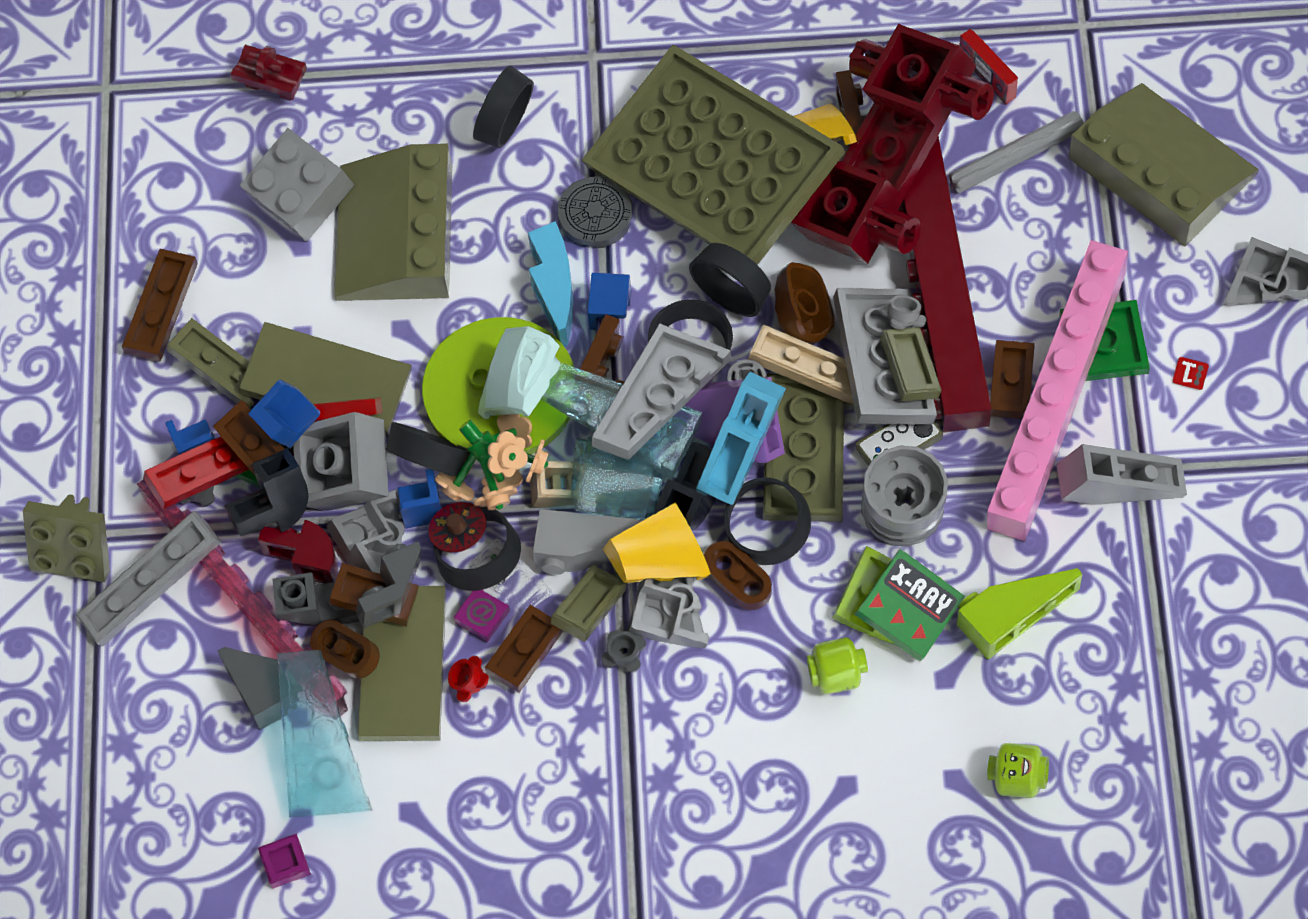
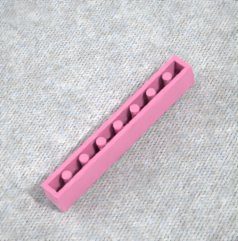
(1057, 391)

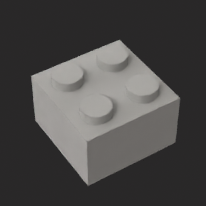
(297, 184)
(343, 461)

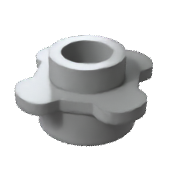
(903, 312)

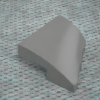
(368, 532)

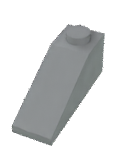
(1117, 476)
(574, 539)

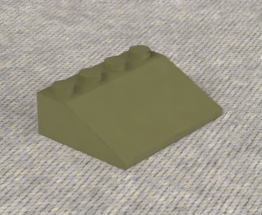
(1160, 162)
(396, 226)

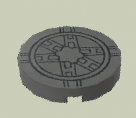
(594, 212)

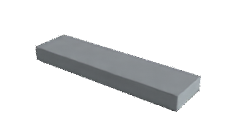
(148, 578)

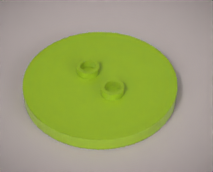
(458, 376)

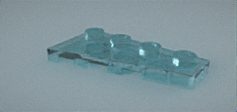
(587, 400)
(317, 750)

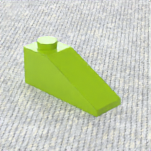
(1013, 607)

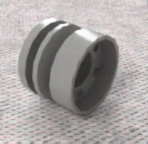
(898, 476)

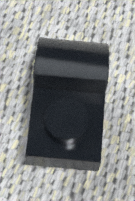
(682, 489)
(280, 498)

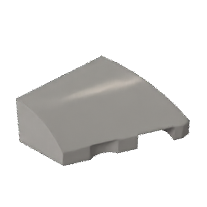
(1269, 275)
(668, 613)

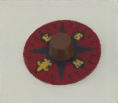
(457, 527)

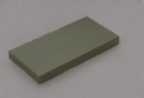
(324, 370)
(813, 455)
(405, 689)

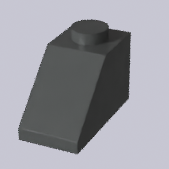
(256, 682)

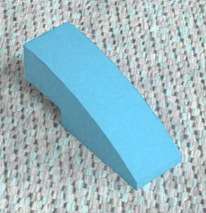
(552, 279)
(740, 438)

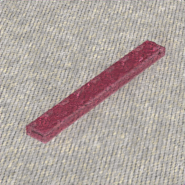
(233, 583)

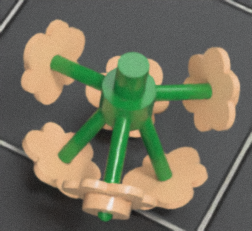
(500, 460)

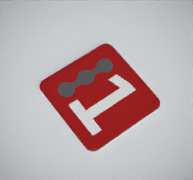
(1190, 373)

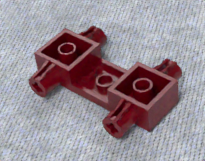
(913, 92)

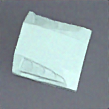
(519, 372)

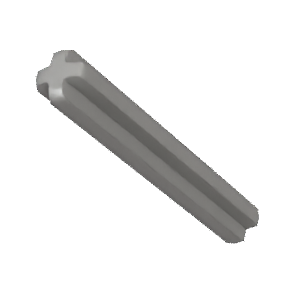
(1015, 152)

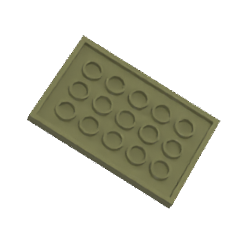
(713, 155)

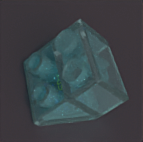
(612, 484)

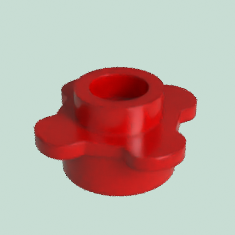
(467, 677)

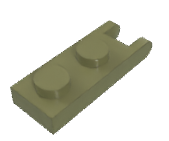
(211, 359)

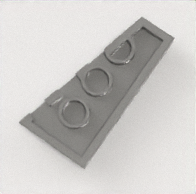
(658, 386)

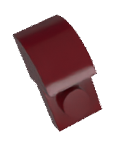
(306, 551)

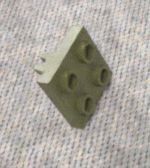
(67, 539)

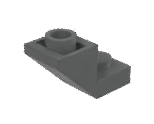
(398, 572)
(307, 603)

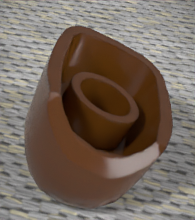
(803, 303)

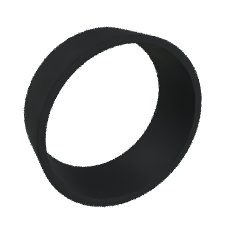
(503, 108)
(721, 289)
(693, 310)
(426, 449)
(796, 540)
(490, 573)

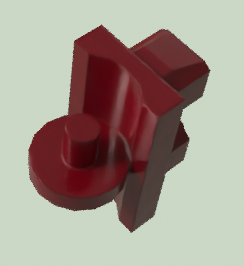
(269, 71)

